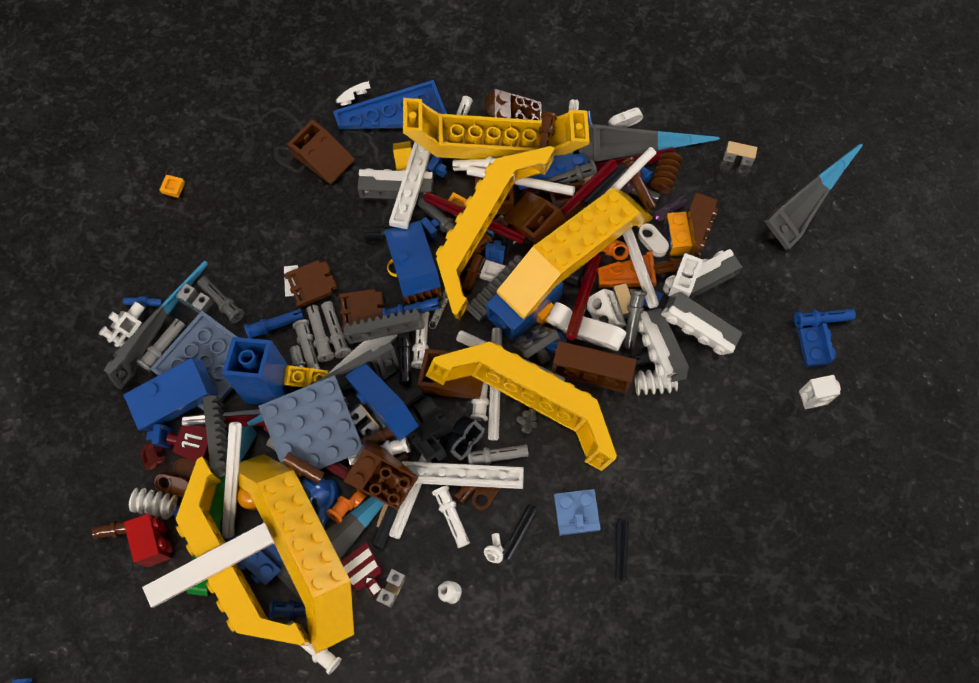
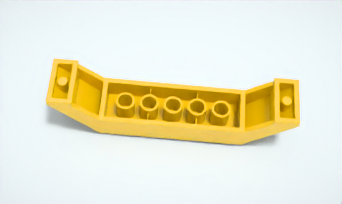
(488, 136)
(479, 214)
(569, 249)
(536, 390)
(303, 548)
(229, 585)

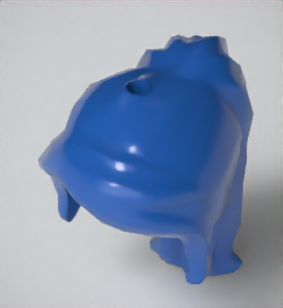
(322, 495)

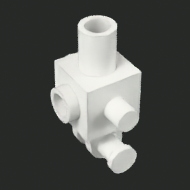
(124, 323)

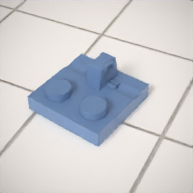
(577, 512)

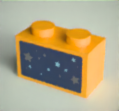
(677, 233)

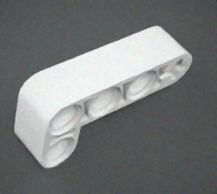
(590, 329)

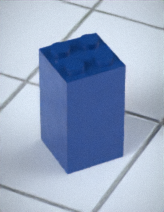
(509, 321)
(255, 370)

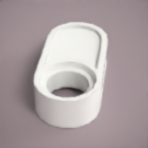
(626, 118)
(656, 242)

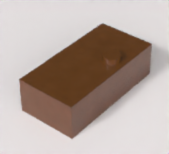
(593, 367)

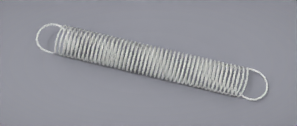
(439, 315)

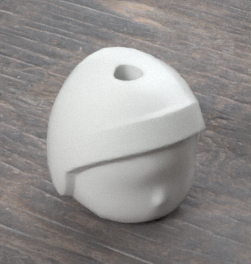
(449, 592)

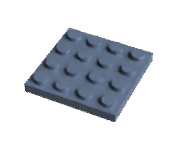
(204, 341)
(312, 424)

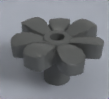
(528, 420)

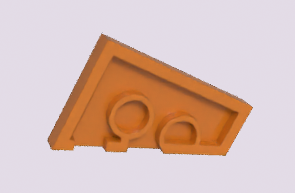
(624, 272)

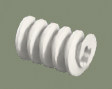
(653, 382)
(152, 503)

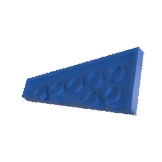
(387, 109)

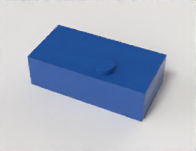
(412, 259)
(170, 394)
(382, 401)

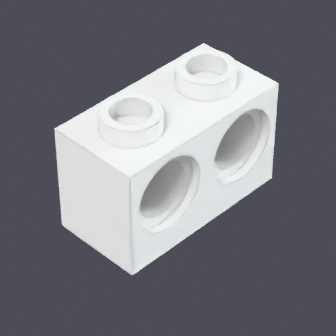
(686, 275)
(609, 309)
(819, 391)

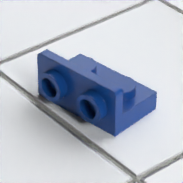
(816, 345)

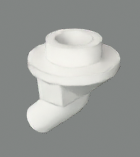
(494, 552)

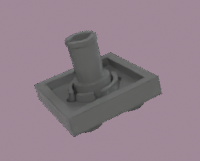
(535, 343)

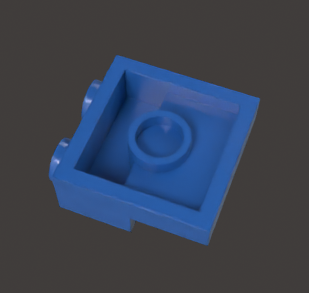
(263, 564)

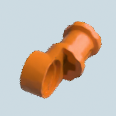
(610, 250)
(343, 505)

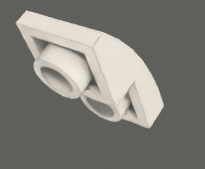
(346, 97)

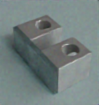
(188, 294)

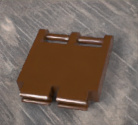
(311, 282)
(361, 306)

